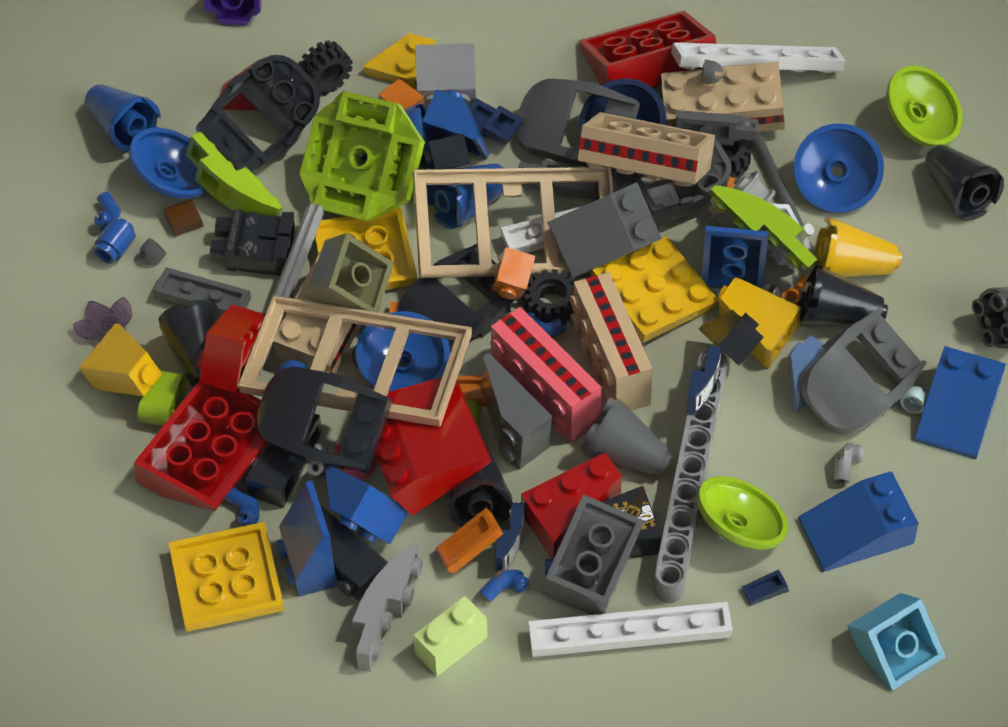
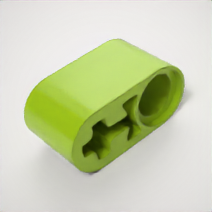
(162, 399)

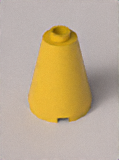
(854, 251)

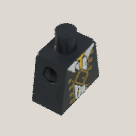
(637, 504)

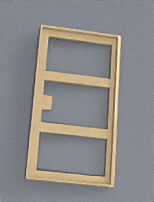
(511, 187)
(336, 316)

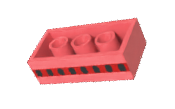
(547, 373)

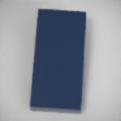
(765, 587)

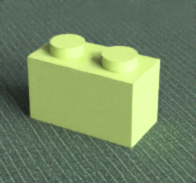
(450, 636)

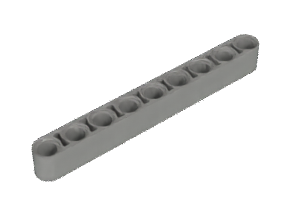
(687, 486)

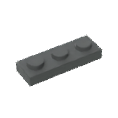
(184, 287)

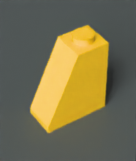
(774, 315)
(120, 365)

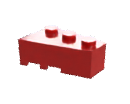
(229, 347)
(554, 502)

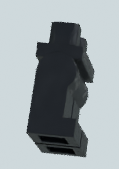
(254, 241)

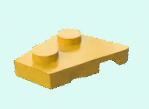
(398, 60)

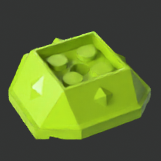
(334, 152)

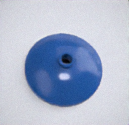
(843, 148)
(162, 163)
(423, 354)

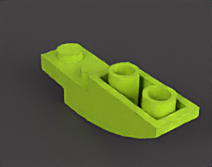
(232, 188)
(755, 213)

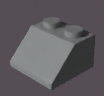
(446, 68)

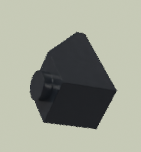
(446, 153)
(734, 334)

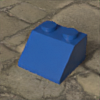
(450, 116)
(363, 506)

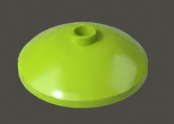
(924, 106)
(742, 513)

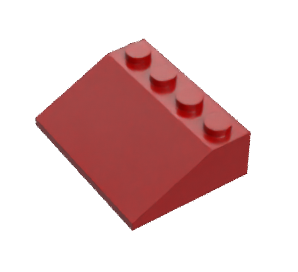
(643, 48)
(202, 447)
(429, 460)

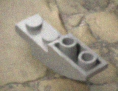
(383, 600)

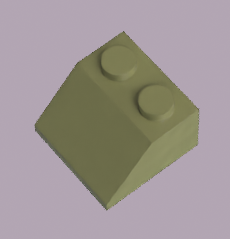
(350, 274)

